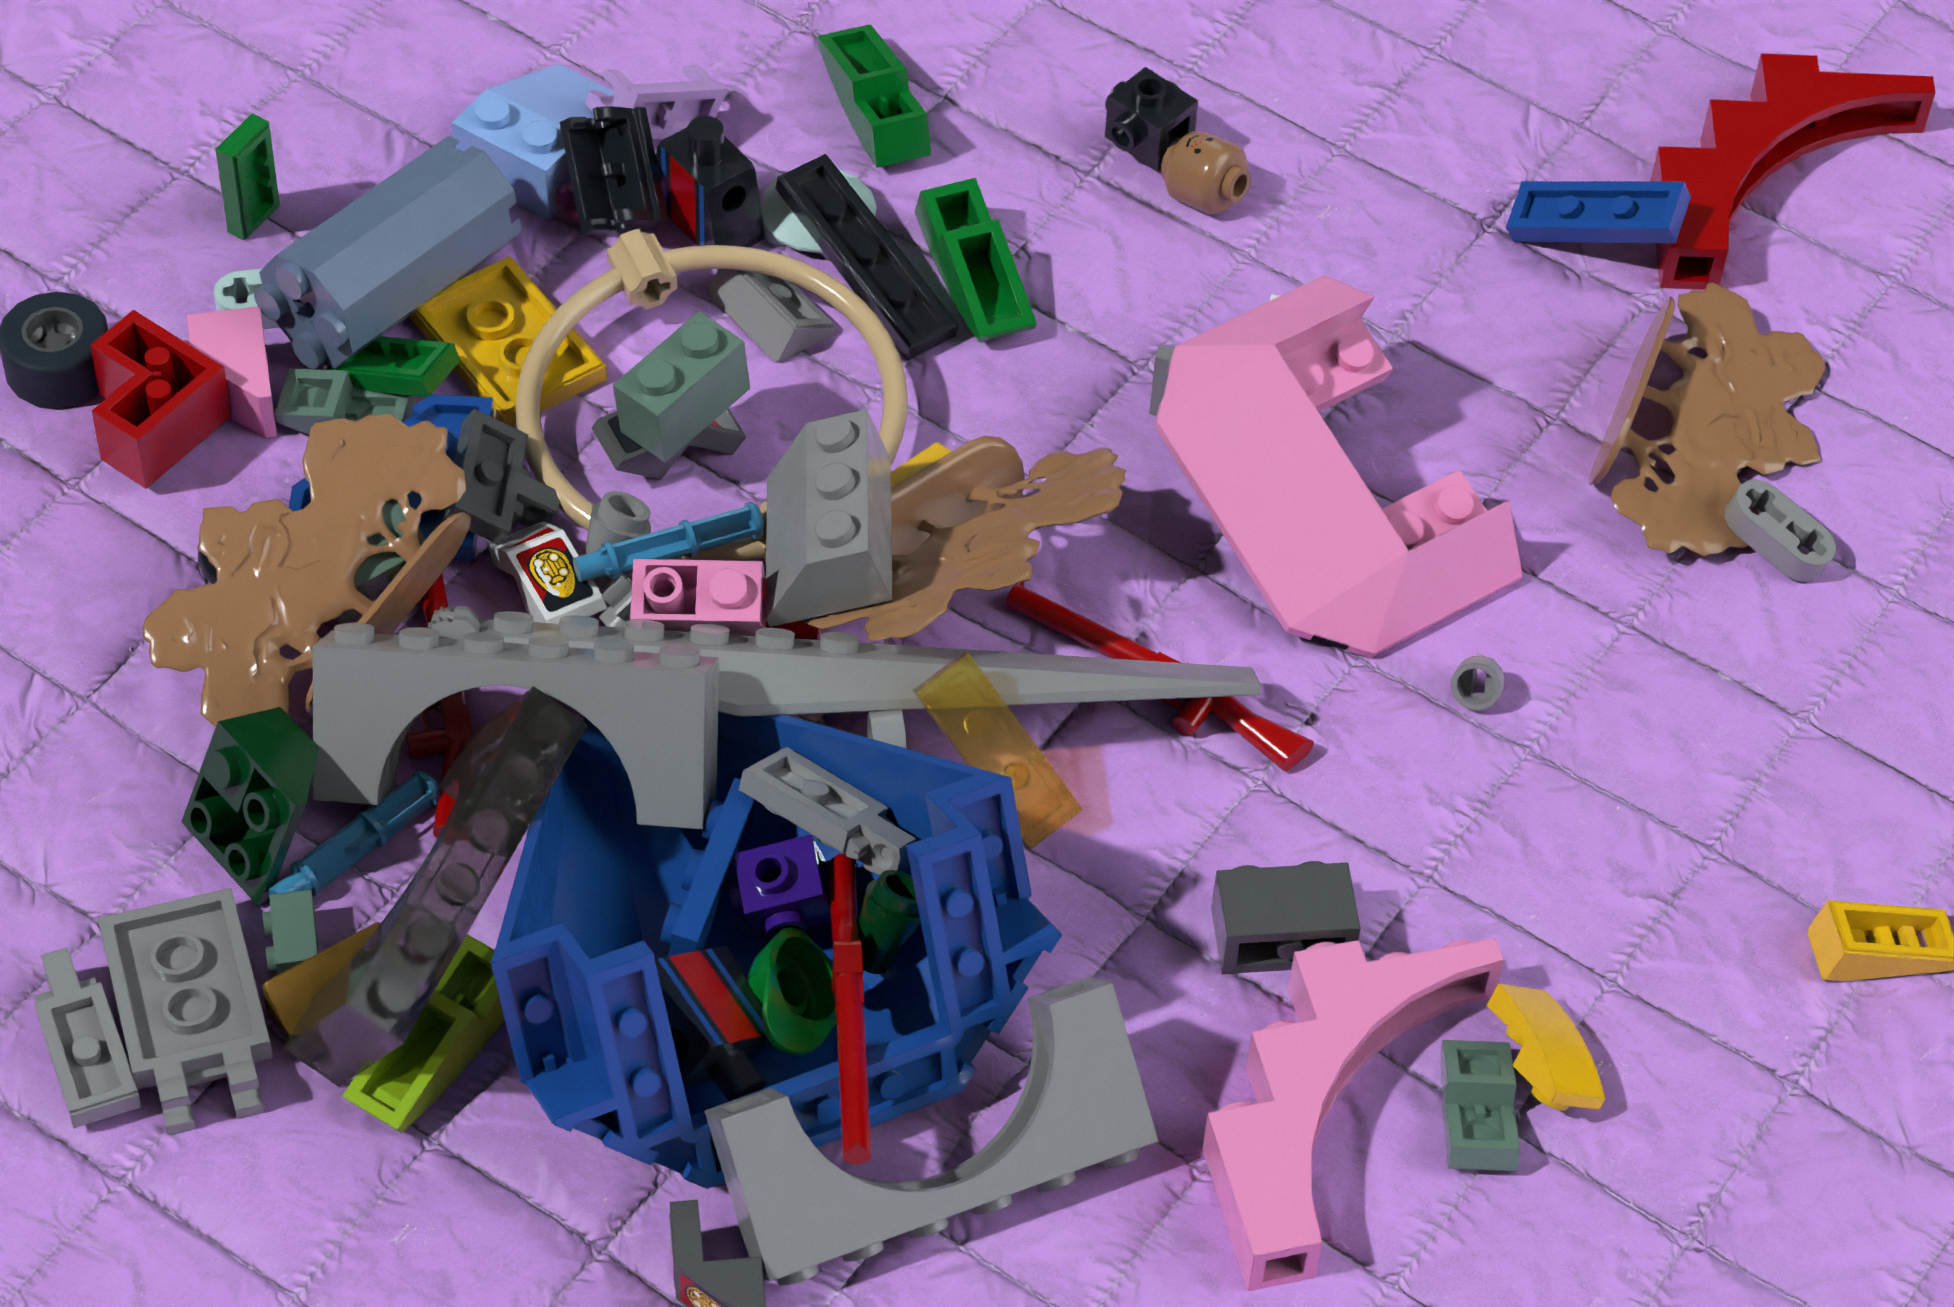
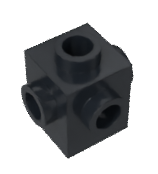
(1148, 116)

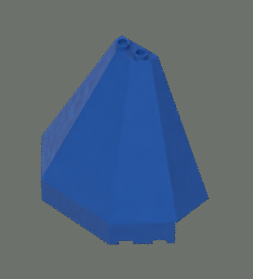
(592, 909)

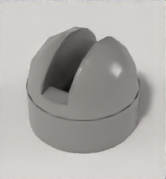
(1464, 681)

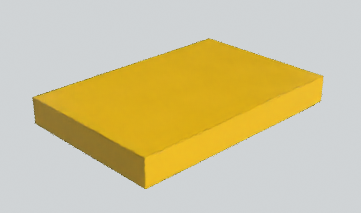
(493, 324)

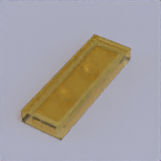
(994, 740)

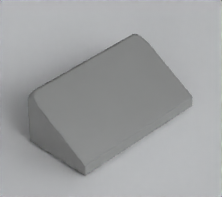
(770, 312)

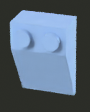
(523, 133)

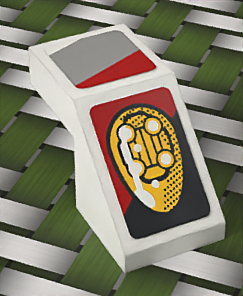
(545, 573)

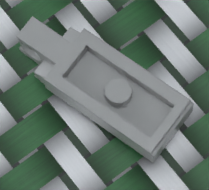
(828, 810)
(84, 1044)

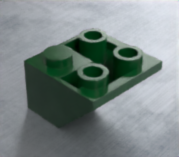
(252, 796)

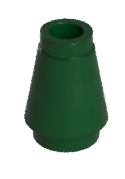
(887, 919)

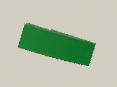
(875, 95)
(974, 260)

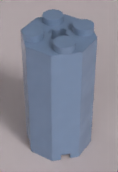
(388, 253)

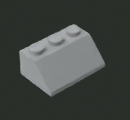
(829, 521)

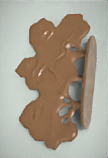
(1723, 419)
(970, 527)
(297, 568)

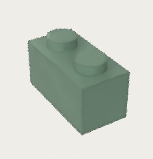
(292, 928)

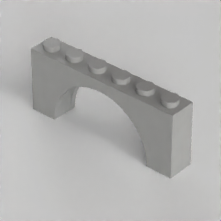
(647, 705)
(1074, 1112)

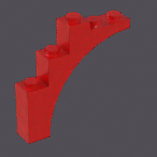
(1745, 141)

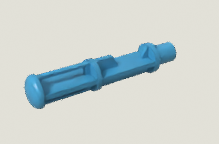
(671, 543)
(361, 836)

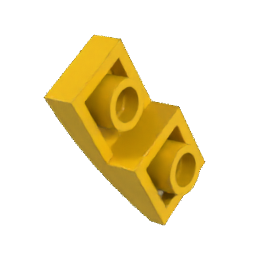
(1552, 1049)

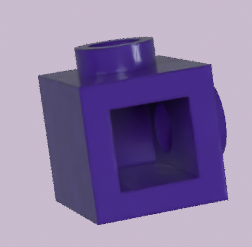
(781, 886)

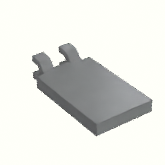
(187, 1001)

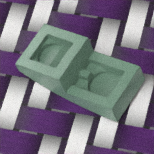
(329, 395)
(1479, 1105)

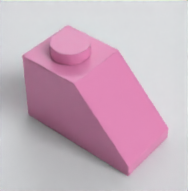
(238, 344)

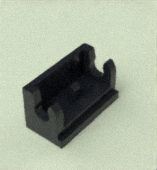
(614, 171)

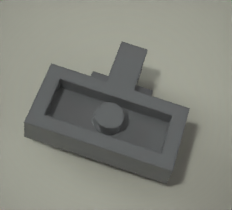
(496, 481)

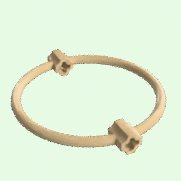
(647, 279)

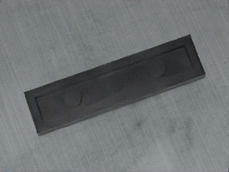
(866, 256)

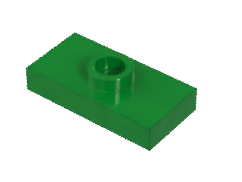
(248, 176)
(401, 366)

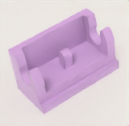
(668, 104)

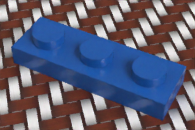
(1598, 211)
(708, 872)

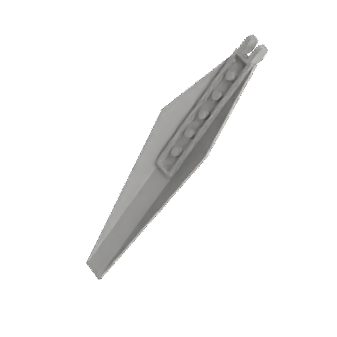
(839, 674)

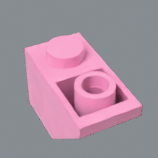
(700, 593)

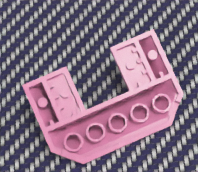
(1289, 499)

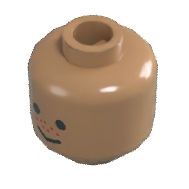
(1206, 172)

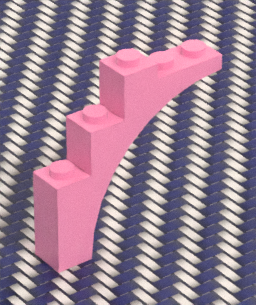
(1297, 1070)

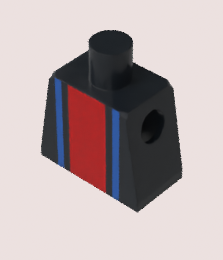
(710, 186)
(713, 1020)

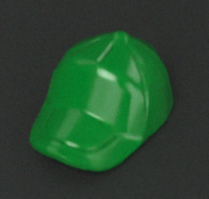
(794, 991)

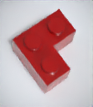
(157, 398)

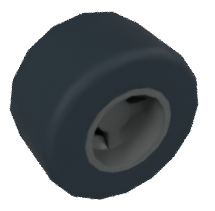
(49, 349)

